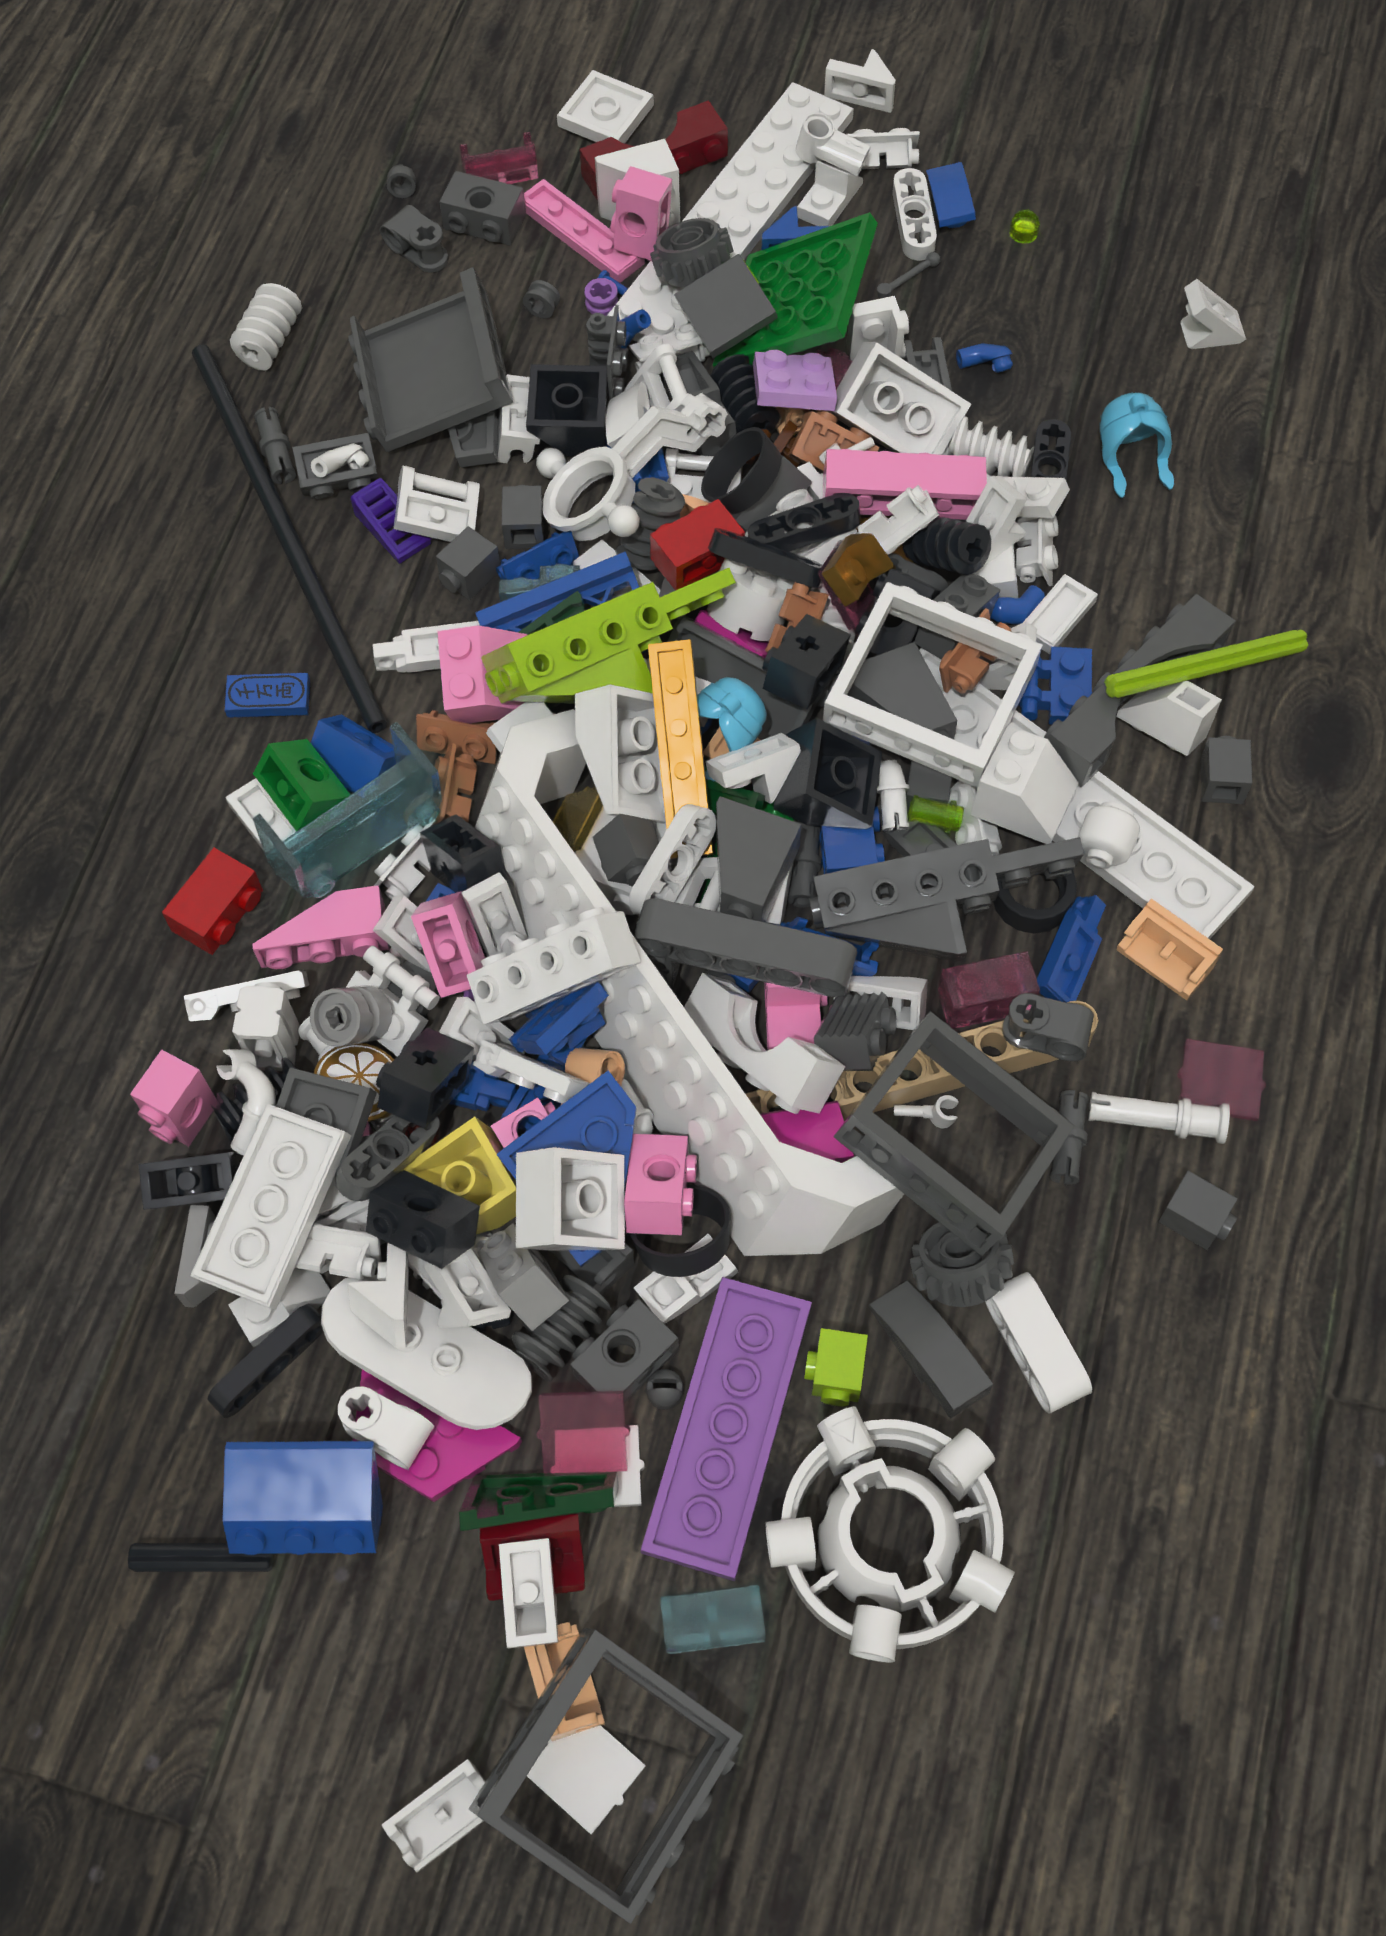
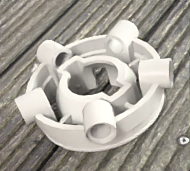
(957, 1465)

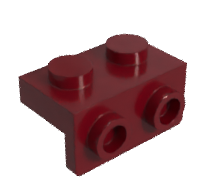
(565, 1548)

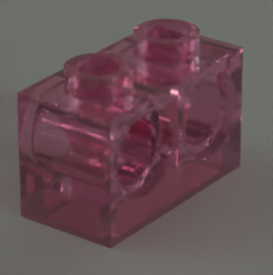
(985, 989)

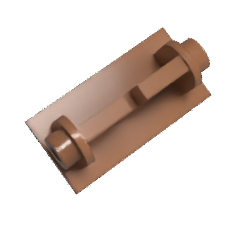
(796, 605)
(963, 665)
(438, 732)
(455, 776)

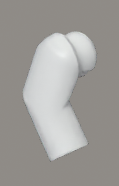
(336, 458)

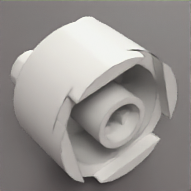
(751, 601)

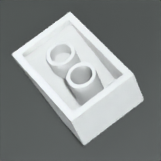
(897, 403)
(621, 750)

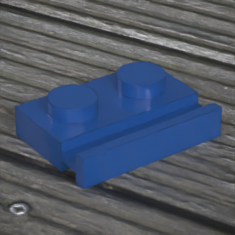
(549, 1027)

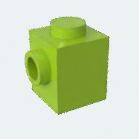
(837, 1366)

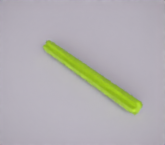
(1205, 663)

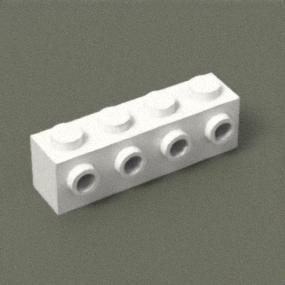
(553, 966)

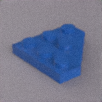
(592, 1120)

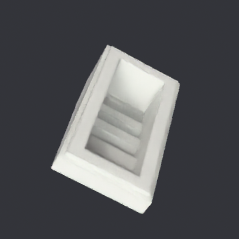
(900, 989)

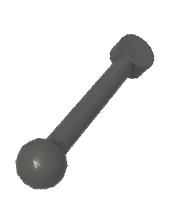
(885, 290)

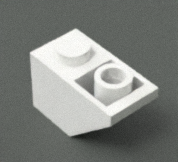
(1173, 714)

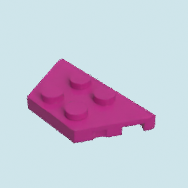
(449, 1451)

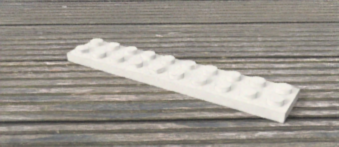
(742, 197)
(1163, 861)

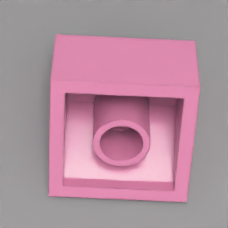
(463, 673)

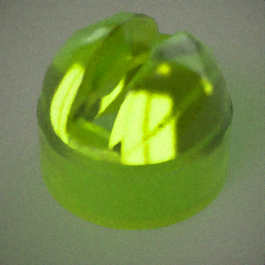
(1024, 226)

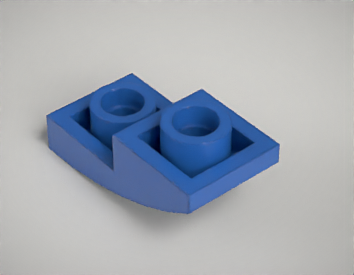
(951, 195)

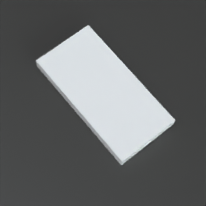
(271, 1206)

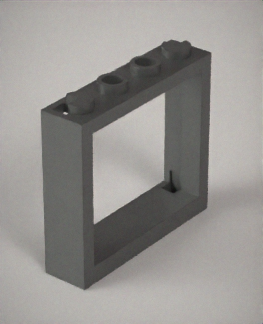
(922, 1177)
(687, 1804)

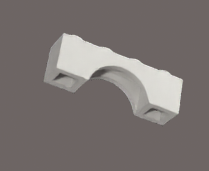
(794, 1070)

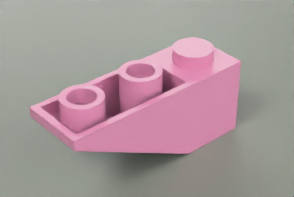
(329, 929)

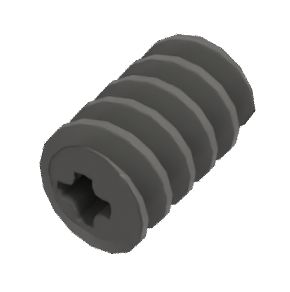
(655, 505)
(555, 1333)

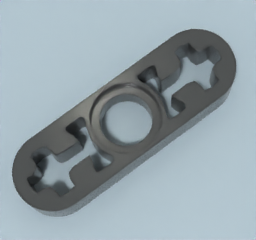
(382, 1168)

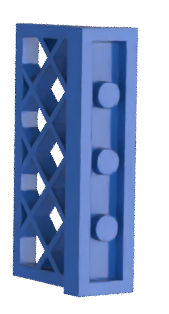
(591, 582)

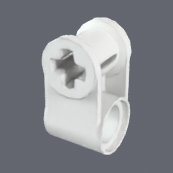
(393, 1427)

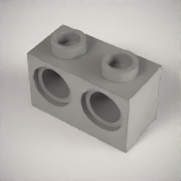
(522, 1278)

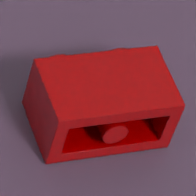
(682, 546)
(213, 901)

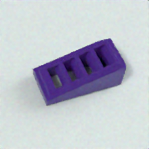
(373, 502)

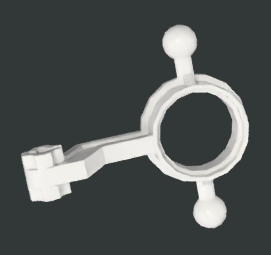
(630, 454)

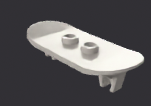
(443, 1369)

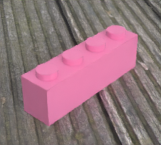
(884, 475)

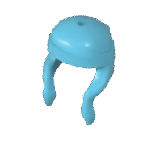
(1131, 420)
(738, 711)

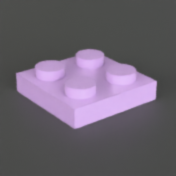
(794, 380)

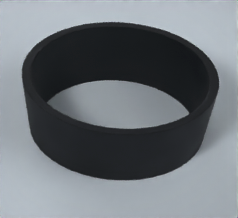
(730, 460)
(705, 1203)

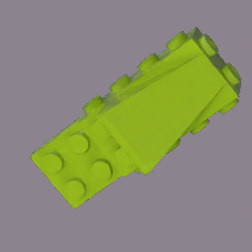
(595, 645)

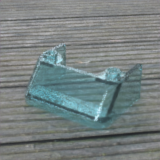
(357, 825)

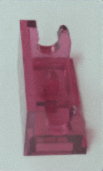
(505, 165)

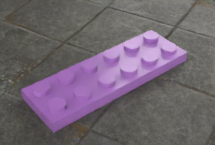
(726, 1429)

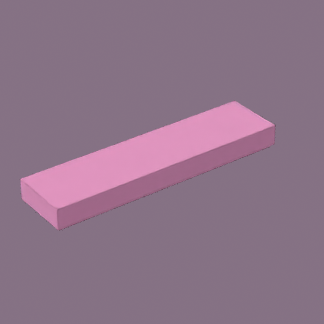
(579, 230)

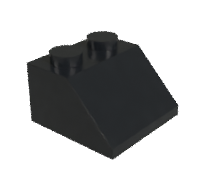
(568, 406)
(831, 779)

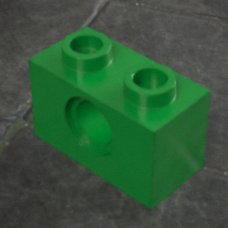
(299, 781)

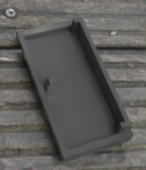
(722, 657)

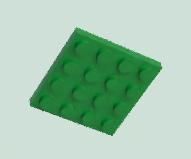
(809, 286)

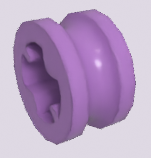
(604, 288)

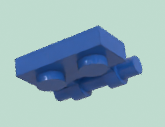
(1069, 679)

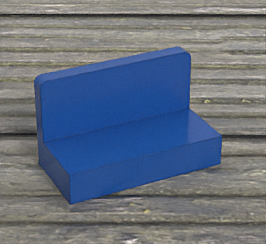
(352, 751)

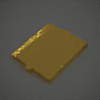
(578, 816)

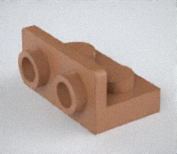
(819, 433)

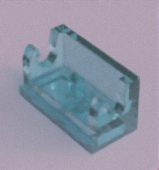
(712, 1619)

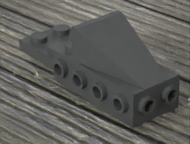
(929, 918)

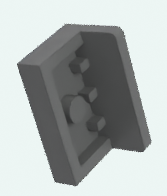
(341, 478)

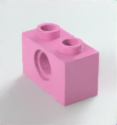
(640, 211)
(448, 942)
(174, 1099)
(658, 1184)

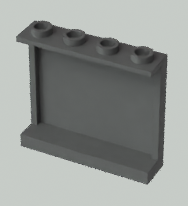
(431, 367)

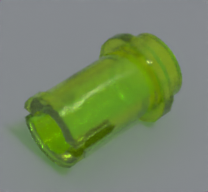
(936, 813)

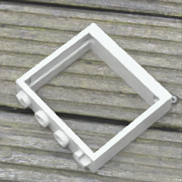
(910, 738)

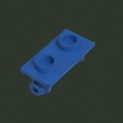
(554, 550)

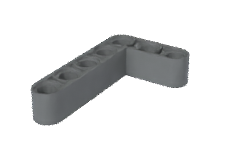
(742, 947)

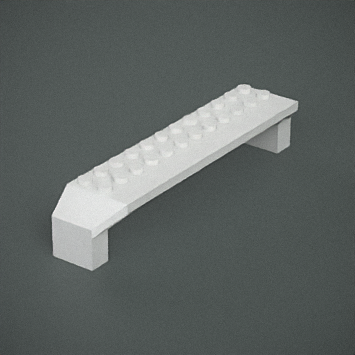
(775, 1192)

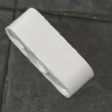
(1038, 1343)

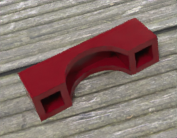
(696, 141)

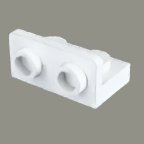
(877, 322)

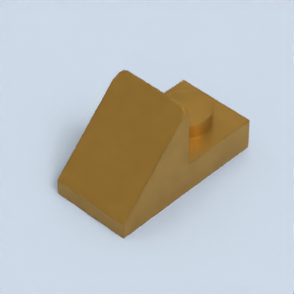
(854, 565)

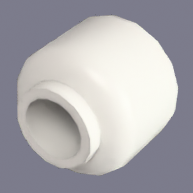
(1109, 834)

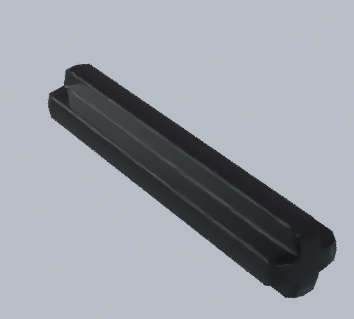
(194, 1558)

